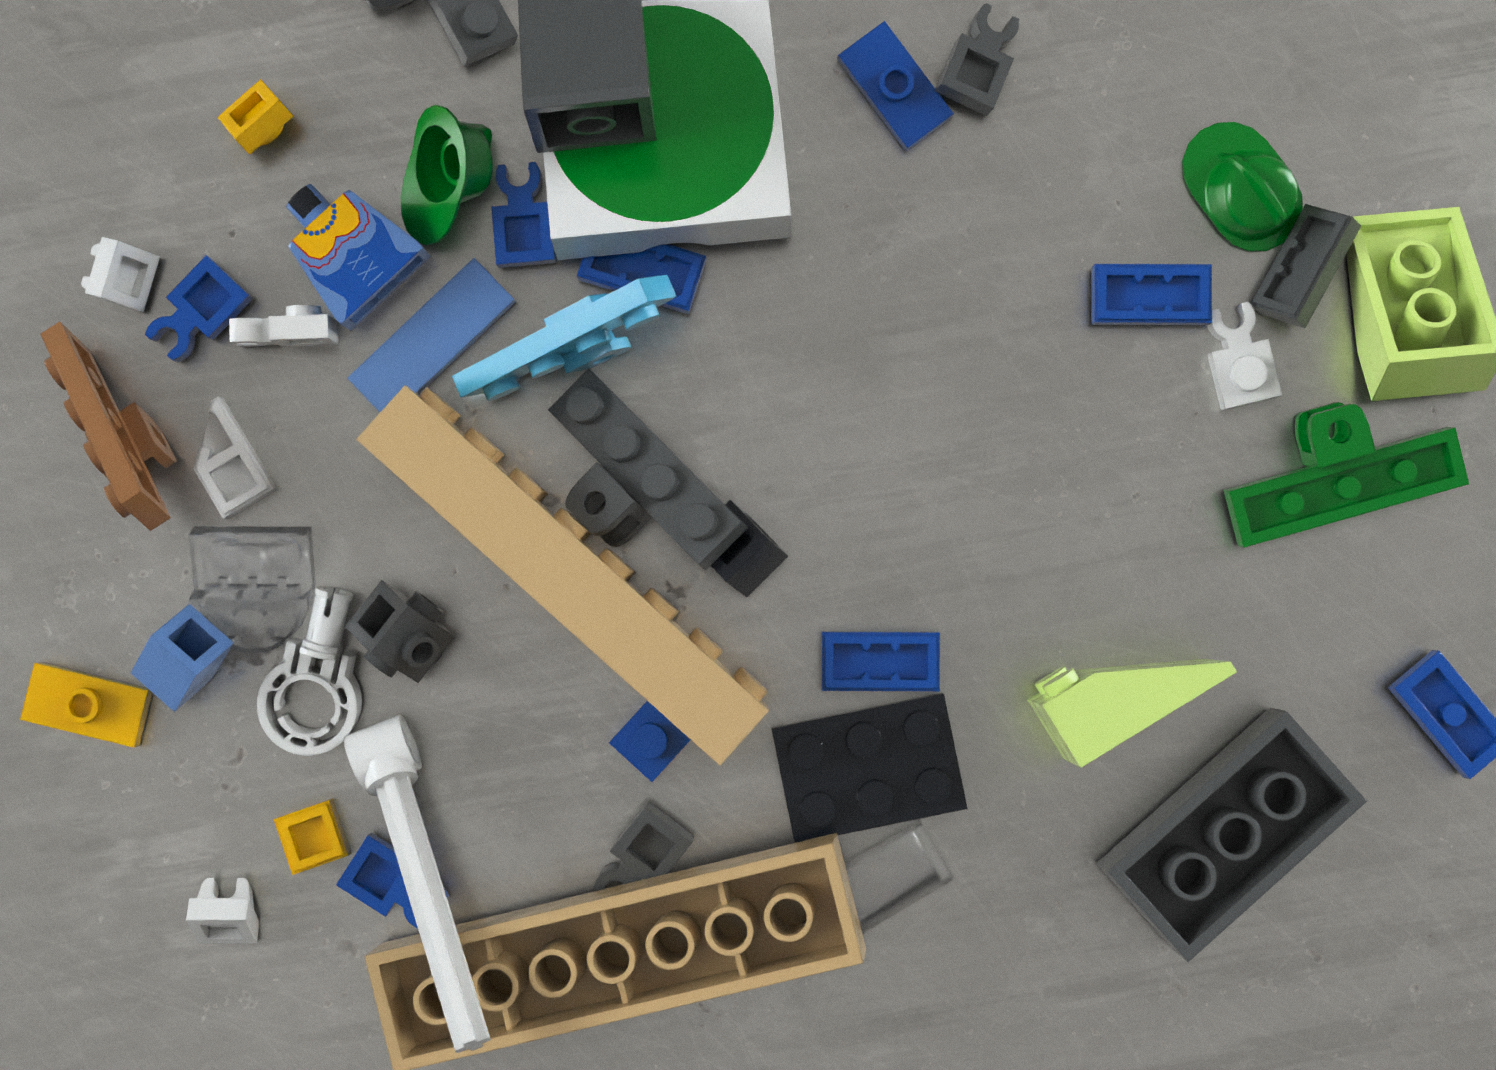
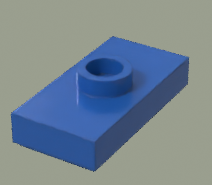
(895, 86)
(618, 270)
(1151, 294)
(880, 661)

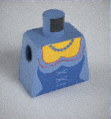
(351, 253)

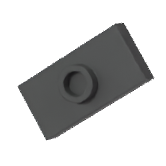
(1305, 265)

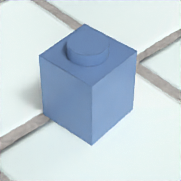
(181, 657)

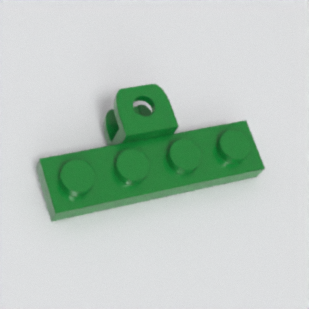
(1343, 476)

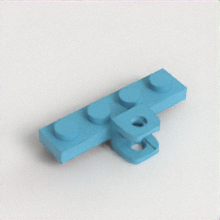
(572, 339)

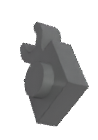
(976, 66)
(646, 848)

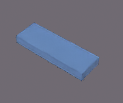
(433, 336)

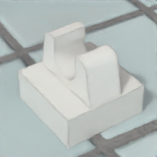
(121, 274)
(223, 919)

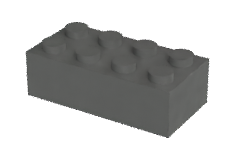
(1231, 832)

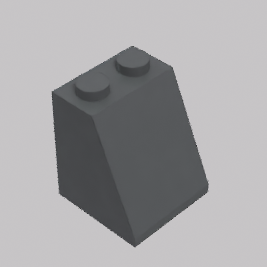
(585, 73)

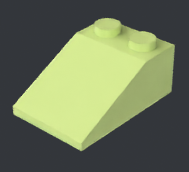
(1420, 306)
(1104, 706)

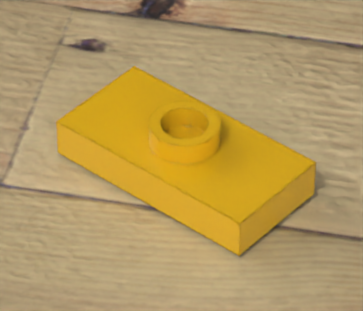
(86, 704)

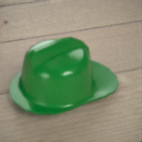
(445, 168)
(1242, 185)

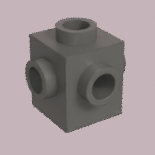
(400, 632)

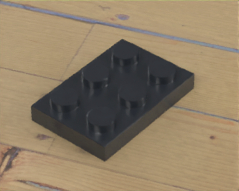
(869, 767)

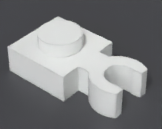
(300, 327)
(1244, 368)

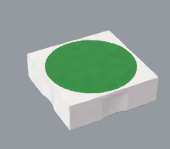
(717, 148)

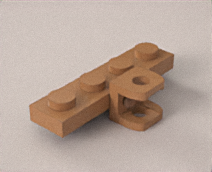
(116, 438)

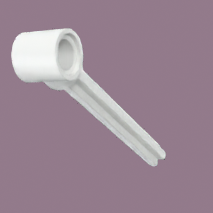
(386, 766)

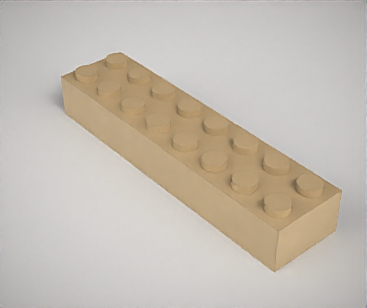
(563, 573)
(629, 950)

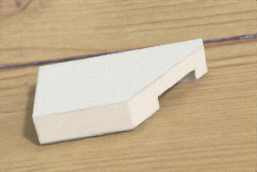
(229, 464)

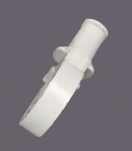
(324, 643)

